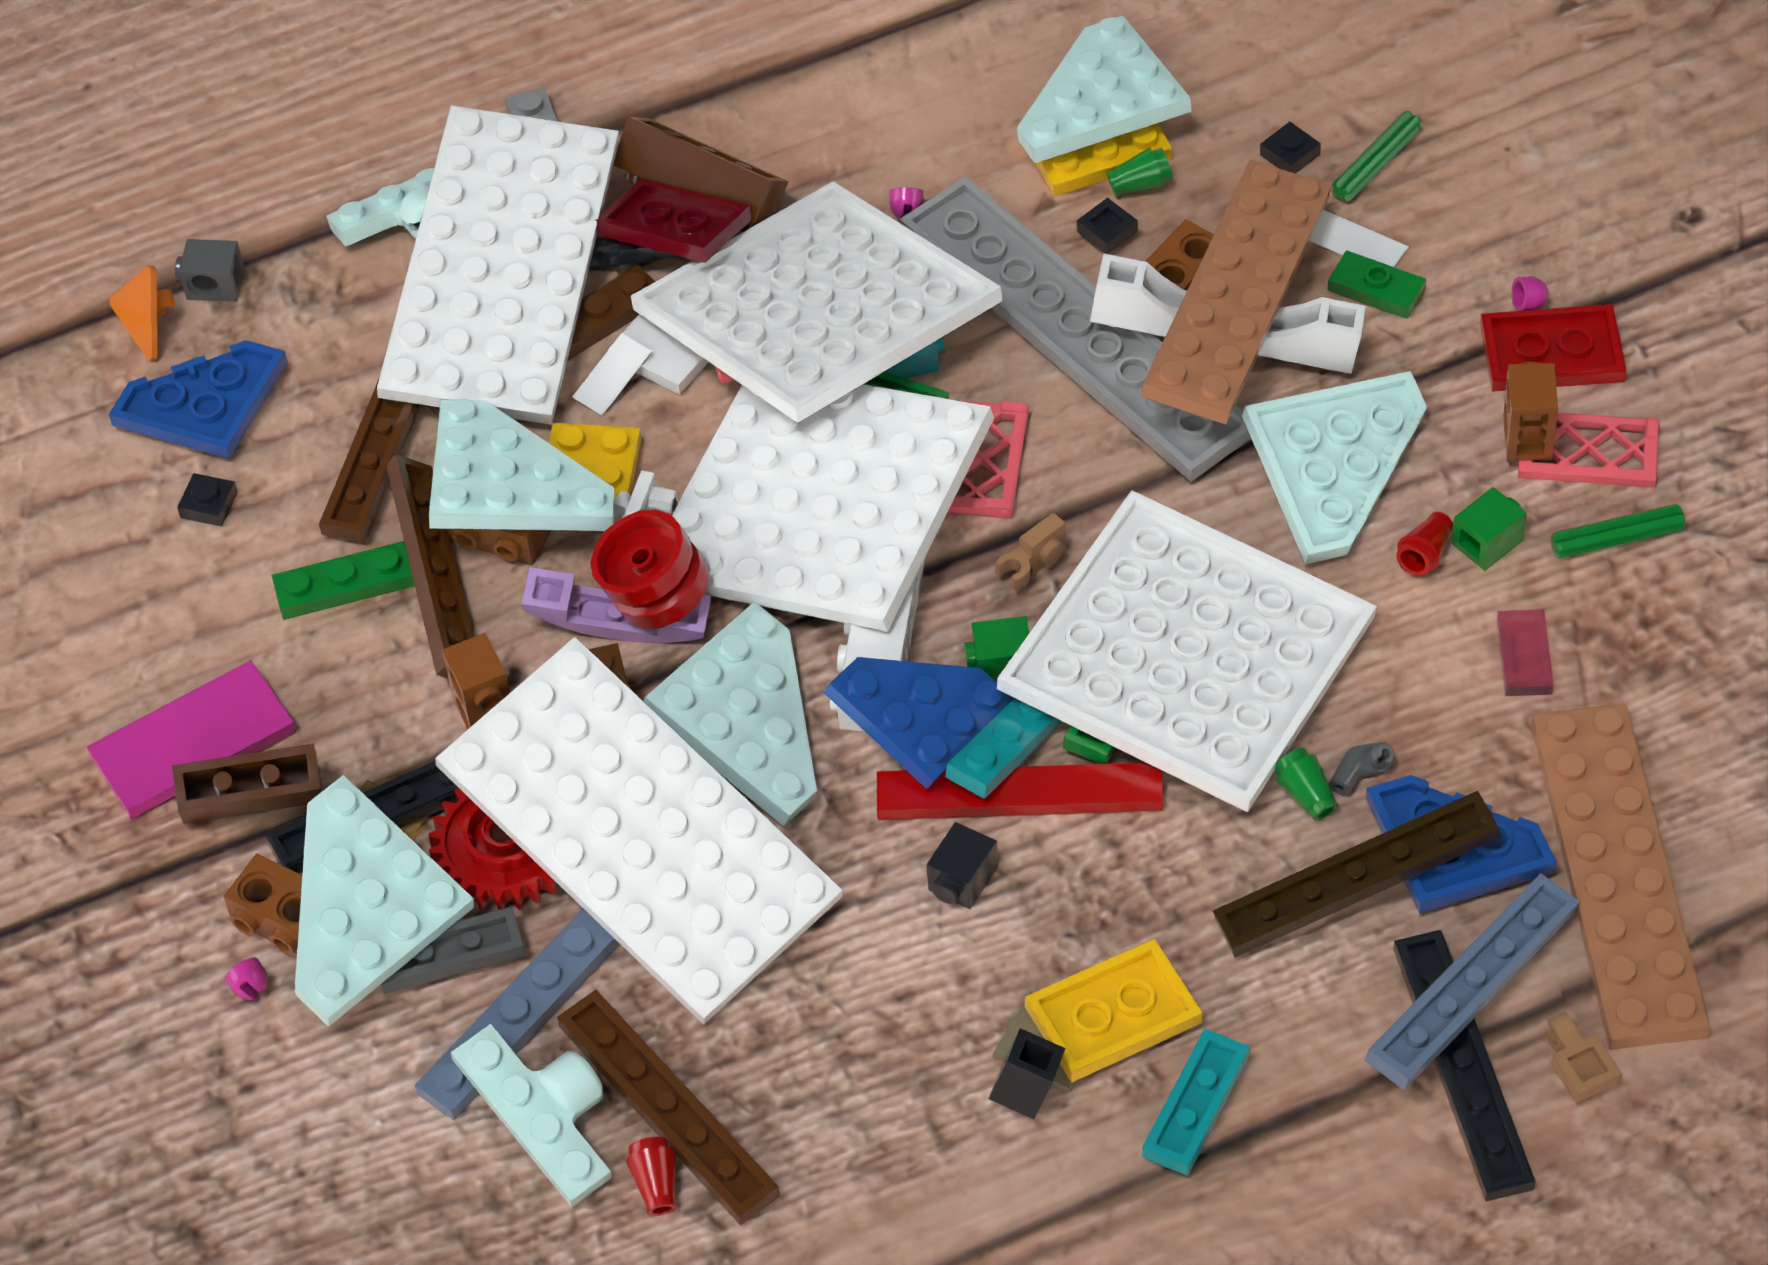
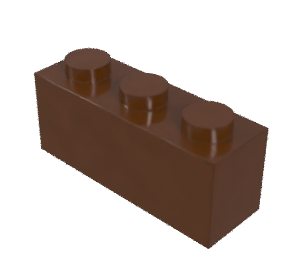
(247, 783)

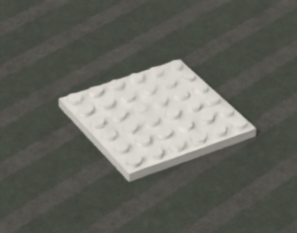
(816, 300)
(829, 507)
(1187, 649)

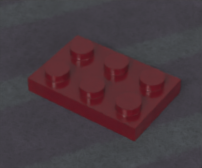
(673, 220)

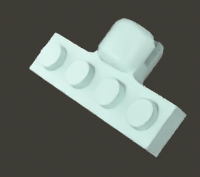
(390, 207)
(540, 1108)

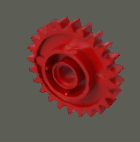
(472, 854)

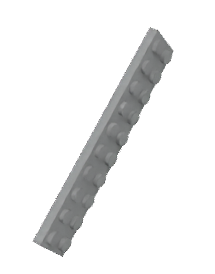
(1053, 310)

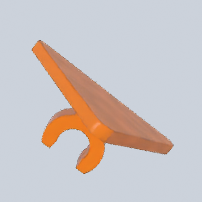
(139, 306)

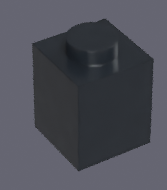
(962, 866)
(1027, 1073)

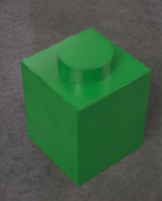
(1489, 528)
(995, 643)

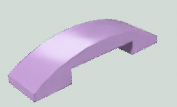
(590, 611)

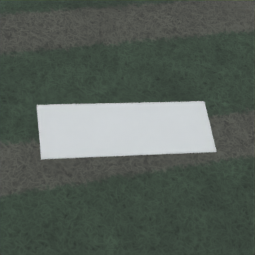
(1342, 235)

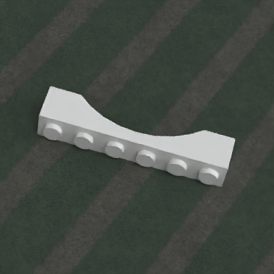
(1312, 333)

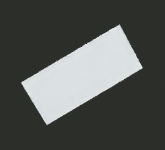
(611, 374)

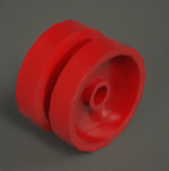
(650, 569)

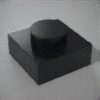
(1290, 148)
(1107, 226)
(207, 499)

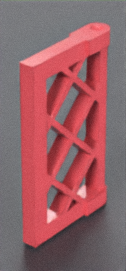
(1609, 472)
(975, 502)

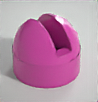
(905, 199)
(1529, 293)
(247, 979)

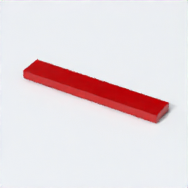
(1026, 792)

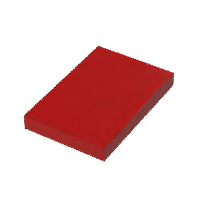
(1576, 339)

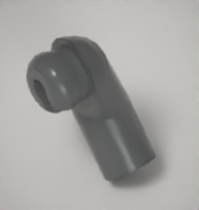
(1361, 762)

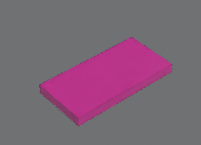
(214, 721)

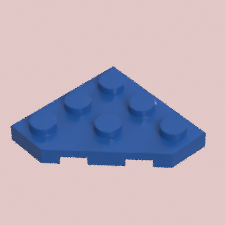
(202, 400)
(918, 709)
(1502, 863)

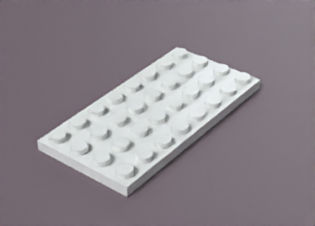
(499, 263)
(639, 829)

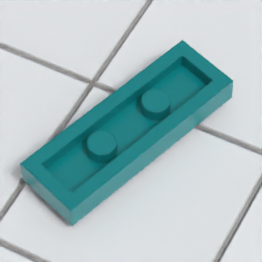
(1000, 747)
(1196, 1102)

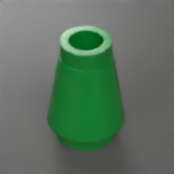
(1141, 173)
(1306, 783)

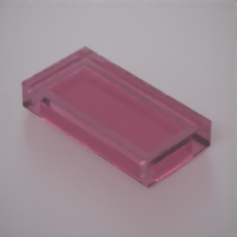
(1524, 652)

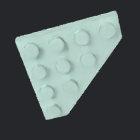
(1101, 91)
(1334, 455)
(507, 477)
(745, 712)
(364, 901)

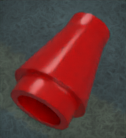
(1424, 545)
(654, 1173)

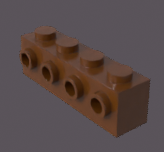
(675, 159)

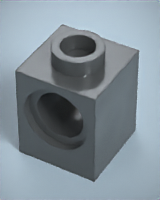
(210, 270)

